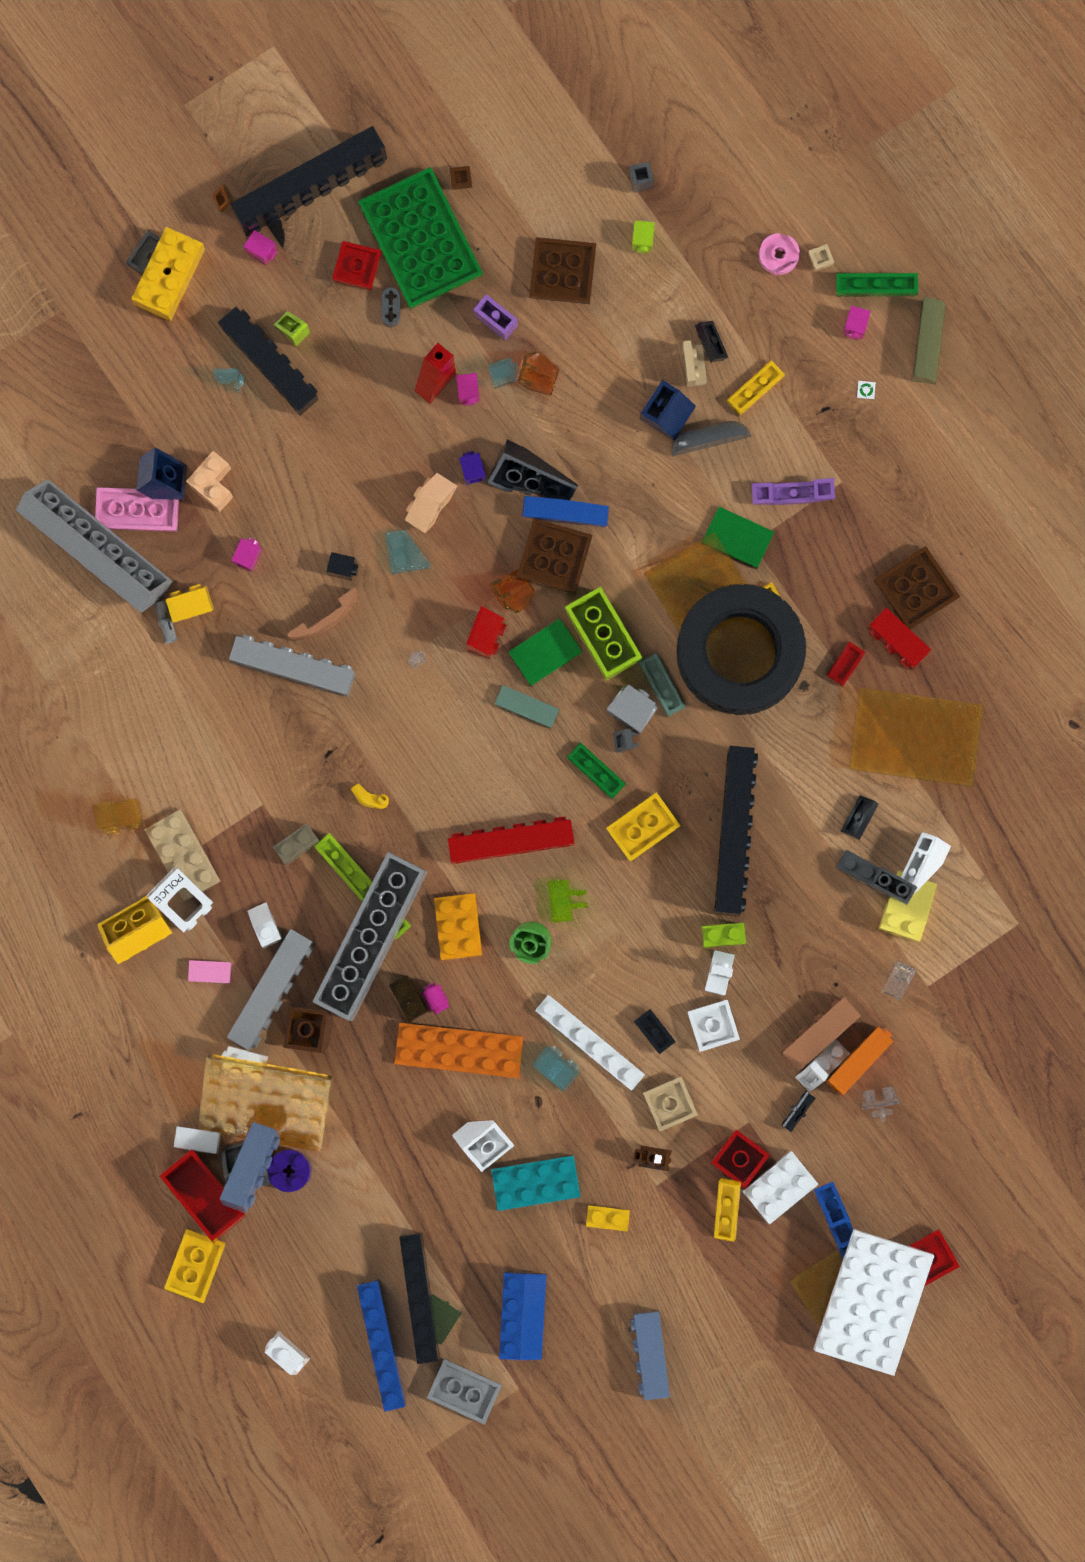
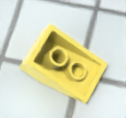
(910, 919)

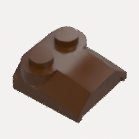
(308, 1030)

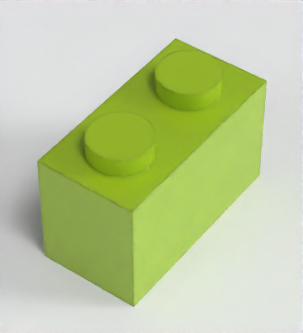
(723, 935)

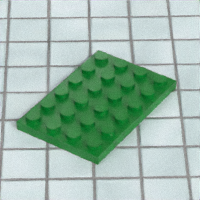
(420, 238)

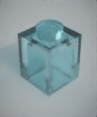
(503, 372)

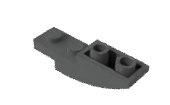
(876, 877)

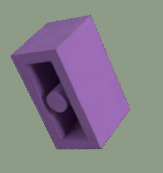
(495, 317)

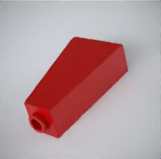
(435, 373)

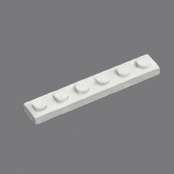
(589, 1042)

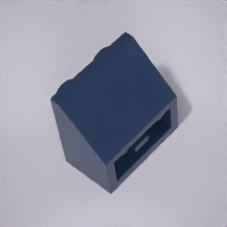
(667, 410)

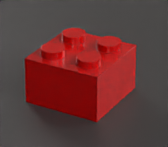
(740, 1158)

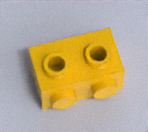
(189, 603)

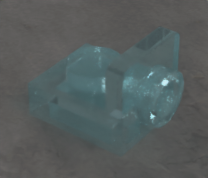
(225, 376)

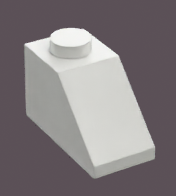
(264, 925)

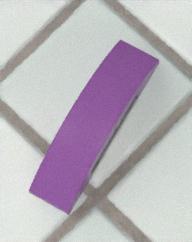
(793, 493)

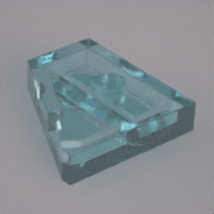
(404, 553)

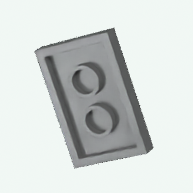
(464, 1391)

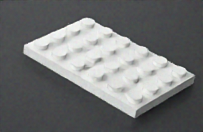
(873, 1302)

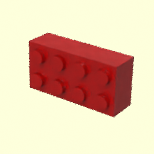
(200, 1195)

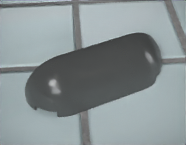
(709, 437)

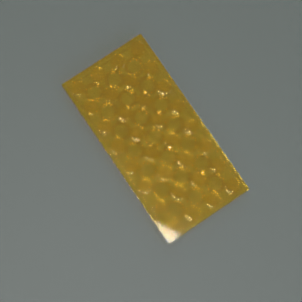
(736, 647)

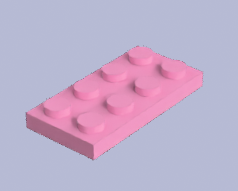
(135, 511)

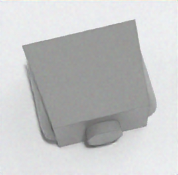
(632, 708)

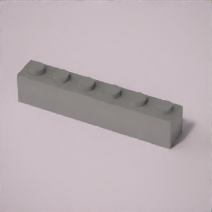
(292, 666)
(270, 990)

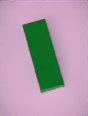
(596, 770)

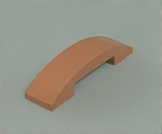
(346, 602)

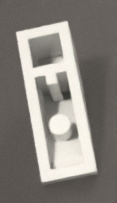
(925, 859)

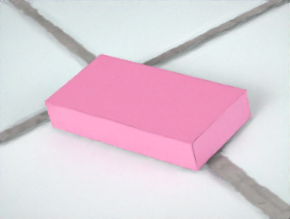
(209, 971)

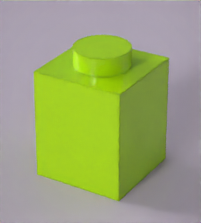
(643, 236)

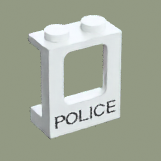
(168, 888)

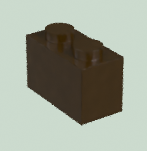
(408, 998)

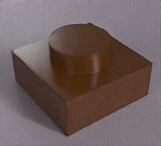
(460, 177)

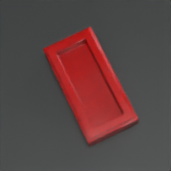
(846, 664)

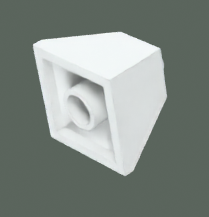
(482, 1142)

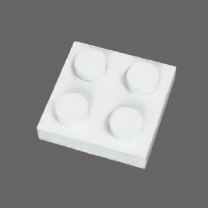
(713, 1025)

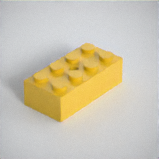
(162, 292)

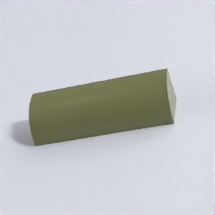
(929, 341)

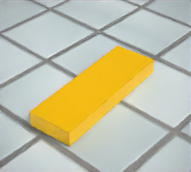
(755, 388)
(727, 1209)

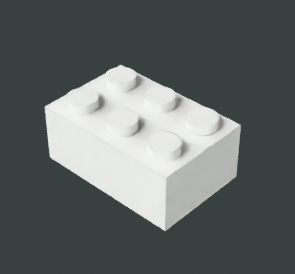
(779, 1187)

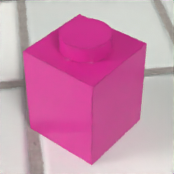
(260, 247)
(856, 323)
(468, 389)
(247, 554)

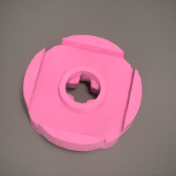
(781, 243)

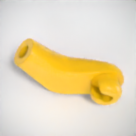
(369, 800)

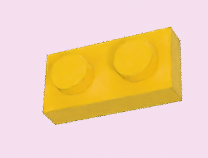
(607, 1218)

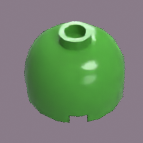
(531, 942)

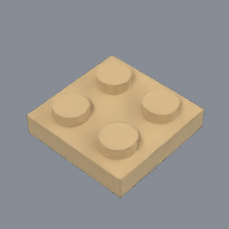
(670, 1104)

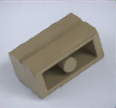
(296, 844)

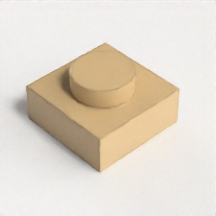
(821, 257)

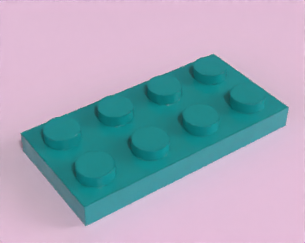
(535, 1183)

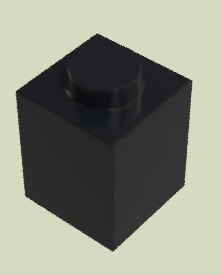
(342, 566)

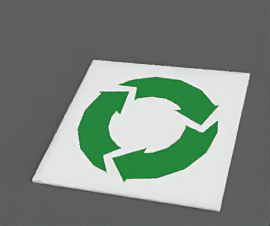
(866, 389)

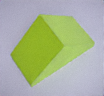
(292, 328)

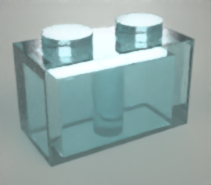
(556, 1068)

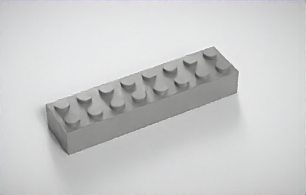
(94, 545)
(370, 936)

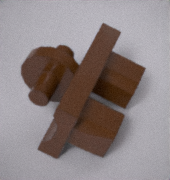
(653, 1158)

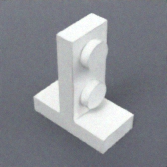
(719, 972)
(822, 1066)

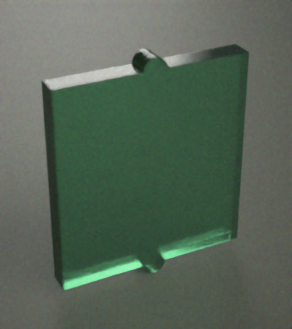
(444, 1316)

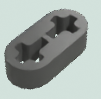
(386, 307)

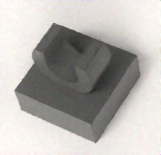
(623, 740)

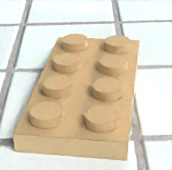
(180, 847)

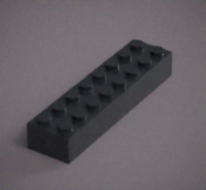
(309, 181)
(734, 831)

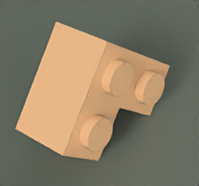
(207, 478)
(429, 502)

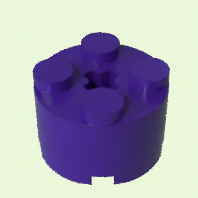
(280, 1178)

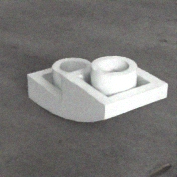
(197, 1140)

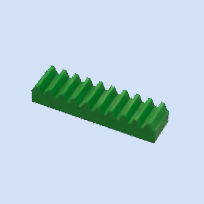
(876, 284)

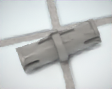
(165, 622)

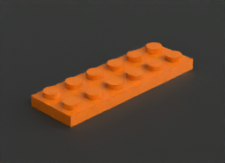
(458, 1050)

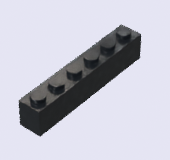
(268, 361)
(419, 1298)

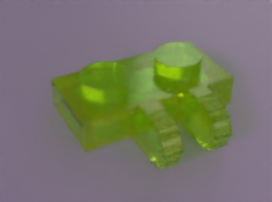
(560, 900)

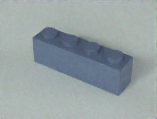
(250, 1167)
(651, 1355)

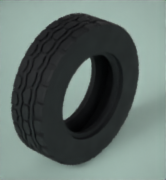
(749, 603)

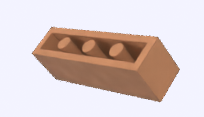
(820, 1034)

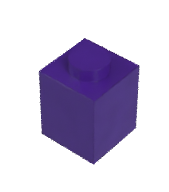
(472, 468)

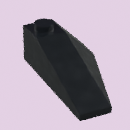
(526, 472)

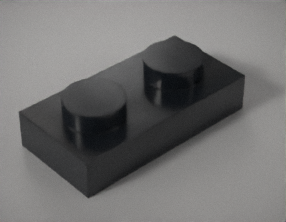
(711, 341)
(859, 817)
(654, 1031)

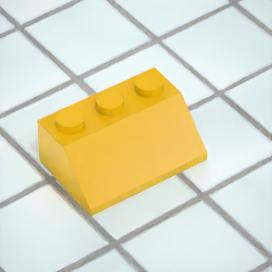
(133, 929)

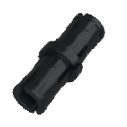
(798, 1111)

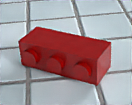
(898, 639)

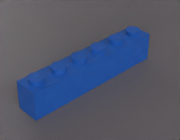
(381, 1345)

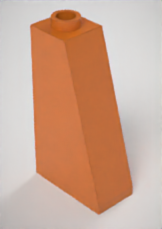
(859, 1060)

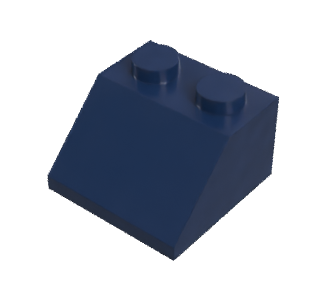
(161, 476)

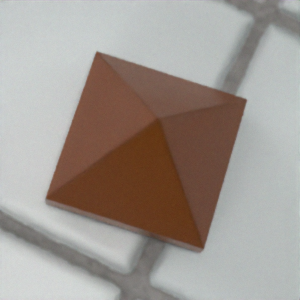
(222, 197)

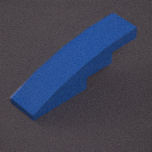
(565, 511)
(835, 1215)

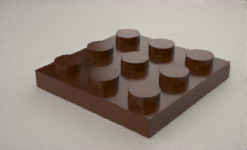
(562, 270)
(554, 556)
(917, 588)

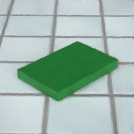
(740, 537)
(545, 652)

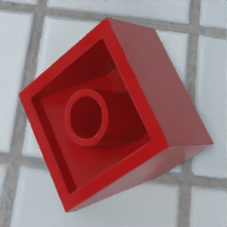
(486, 633)

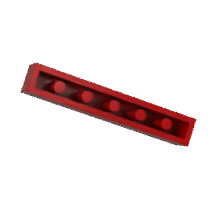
(511, 841)

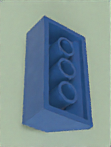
(522, 1316)

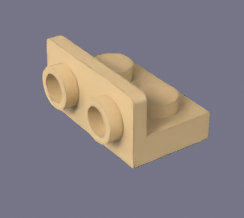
(694, 364)

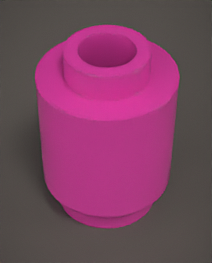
(435, 998)

